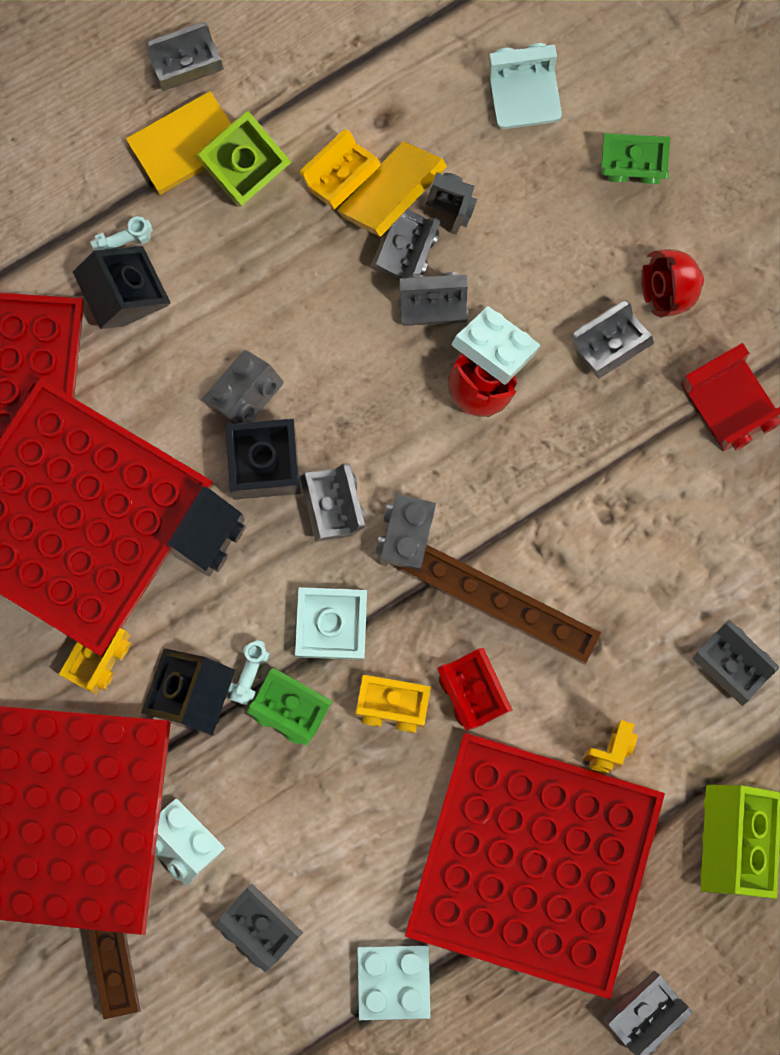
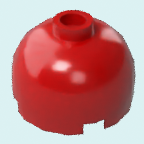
(671, 282)
(477, 390)

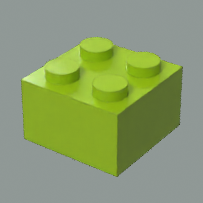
(243, 159)

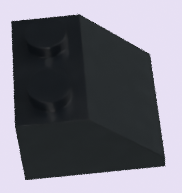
(120, 286)
(207, 532)
(188, 691)

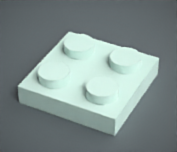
(496, 345)
(331, 623)
(393, 982)

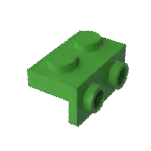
(635, 157)
(289, 707)

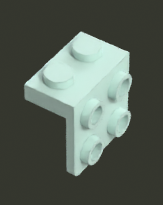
(524, 86)

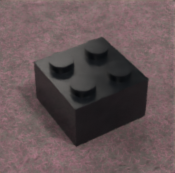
(263, 459)

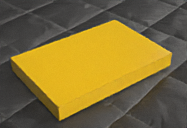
(169, 145)
(392, 188)

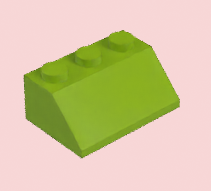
(741, 841)

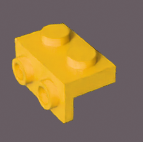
(339, 169)
(92, 670)
(393, 703)
(620, 746)

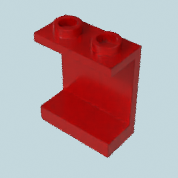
(731, 399)

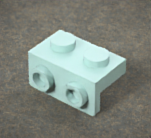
(184, 843)

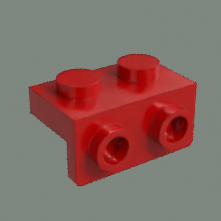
(474, 690)

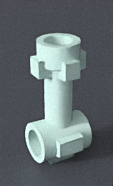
(137, 230)
(256, 655)

